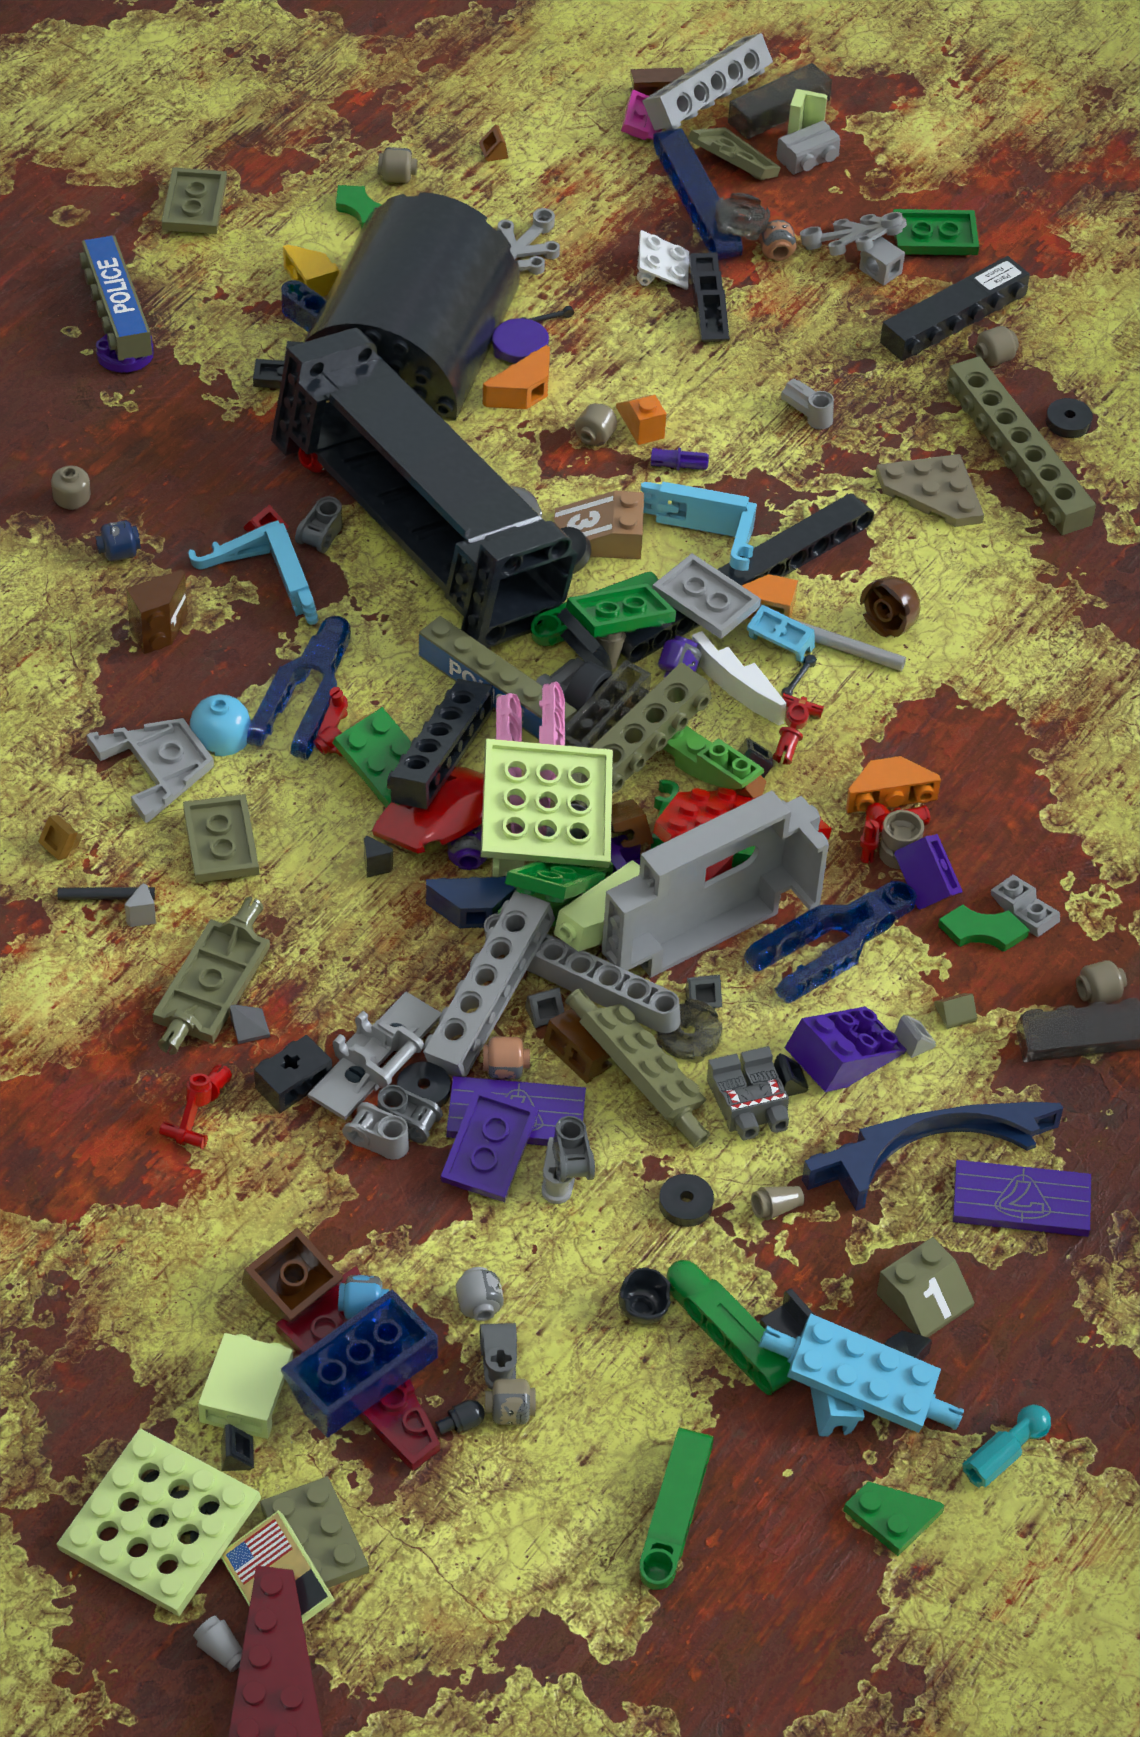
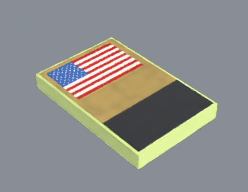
(277, 1546)

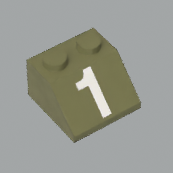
(925, 1288)

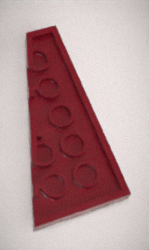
(396, 1416)
(275, 1674)

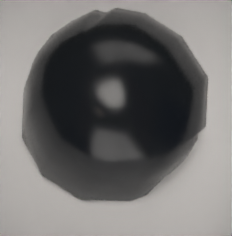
(644, 1296)

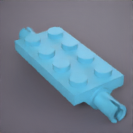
(863, 1373)

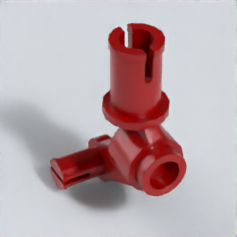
(796, 719)
(328, 730)
(874, 823)
(199, 1092)

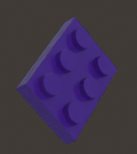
(489, 1145)

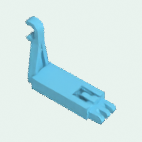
(706, 512)
(258, 542)

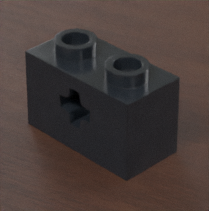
(291, 1073)

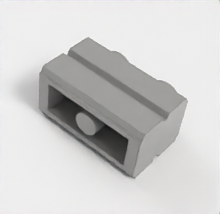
(808, 147)

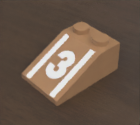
(609, 521)

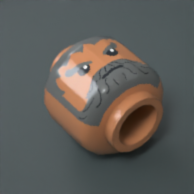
(778, 240)
(505, 1058)

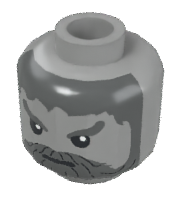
(479, 1293)

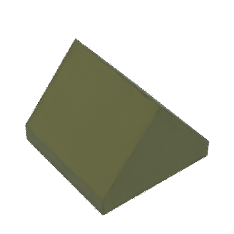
(957, 1010)

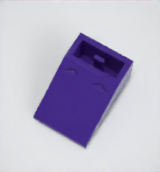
(843, 1046)

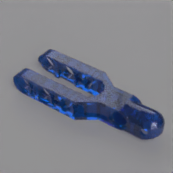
(321, 654)
(860, 920)

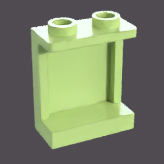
(244, 1384)

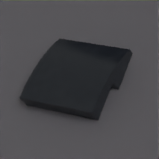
(583, 642)

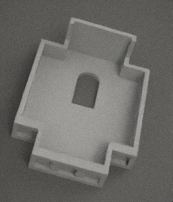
(675, 914)

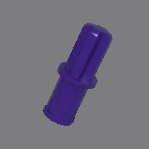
(679, 459)

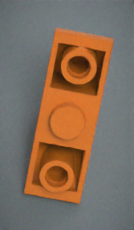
(520, 383)
(892, 784)

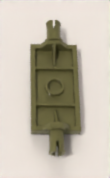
(212, 979)
(644, 1063)

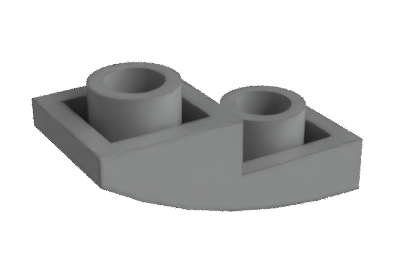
(1022, 902)

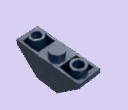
(467, 900)

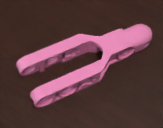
(551, 732)

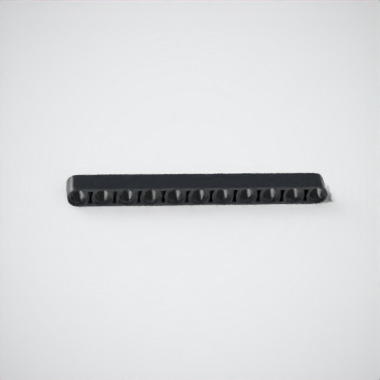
(774, 557)

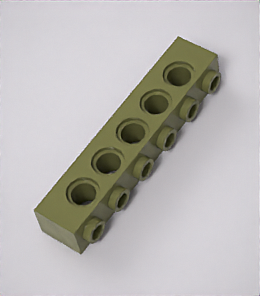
(639, 723)

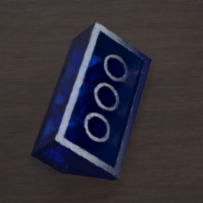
(360, 1362)

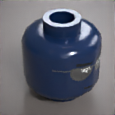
(118, 540)

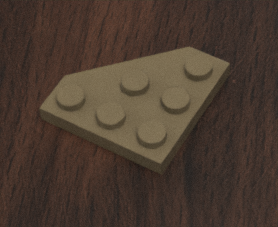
(934, 486)

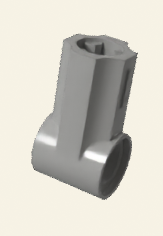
(814, 404)

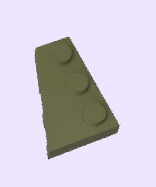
(736, 151)

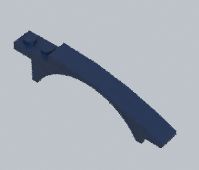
(858, 1162)

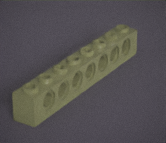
(1021, 446)

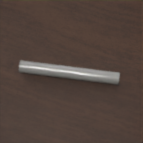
(857, 648)

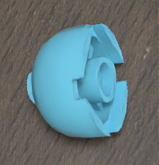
(221, 724)

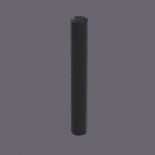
(98, 893)

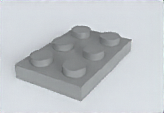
(707, 596)

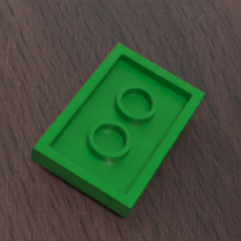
(938, 232)
(621, 610)
(374, 750)
(553, 880)

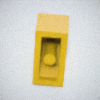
(310, 268)

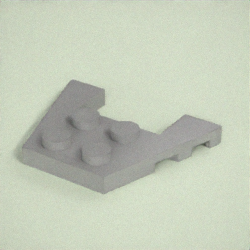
(167, 753)

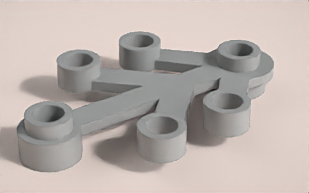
(542, 223)
(851, 231)

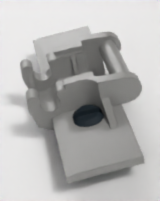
(360, 1057)

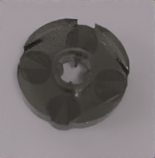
(747, 226)
(693, 1045)

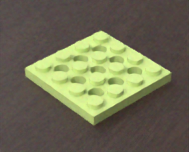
(530, 843)
(195, 1559)

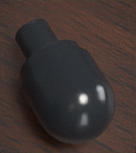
(462, 1417)

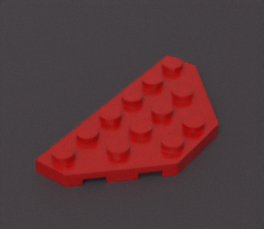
(699, 806)

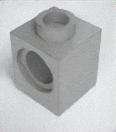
(882, 261)

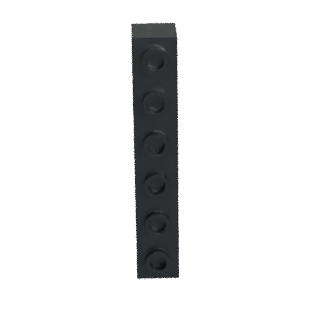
(441, 744)

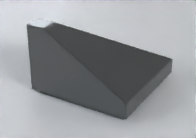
(248, 1023)

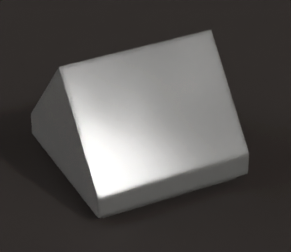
(140, 908)
(913, 1036)

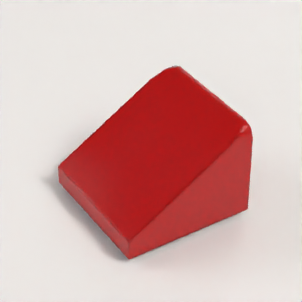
(266, 516)

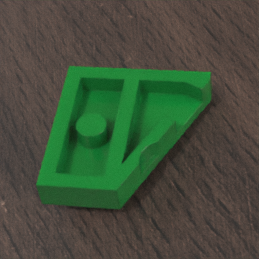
(892, 1514)

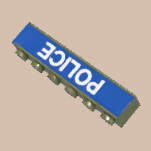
(115, 298)
(467, 659)

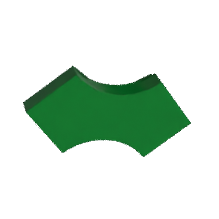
(355, 202)
(998, 930)

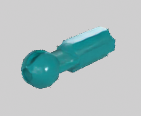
(1005, 1446)

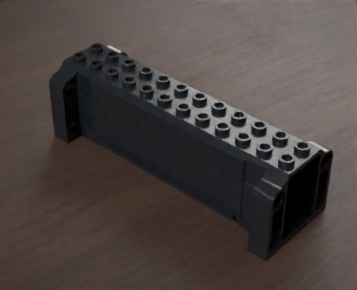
(423, 485)

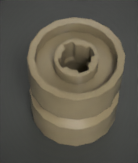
(898, 831)

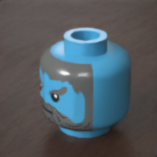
(359, 1293)

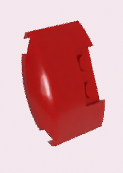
(450, 815)

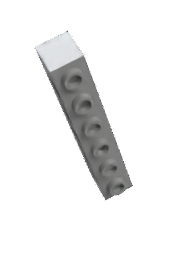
(707, 82)
(459, 1055)

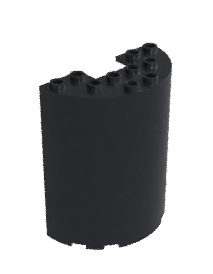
(427, 291)

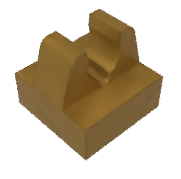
(59, 837)

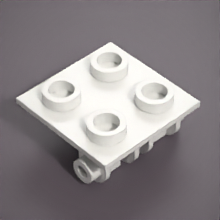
(662, 260)

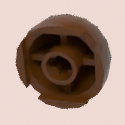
(890, 606)

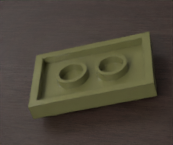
(194, 200)
(220, 838)
(321, 1529)

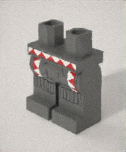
(749, 1092)

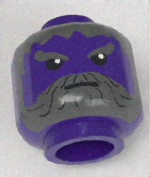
(679, 651)
(466, 850)

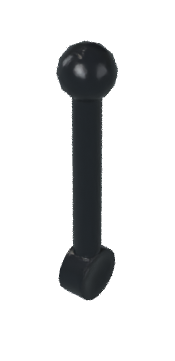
(566, 312)
(809, 661)

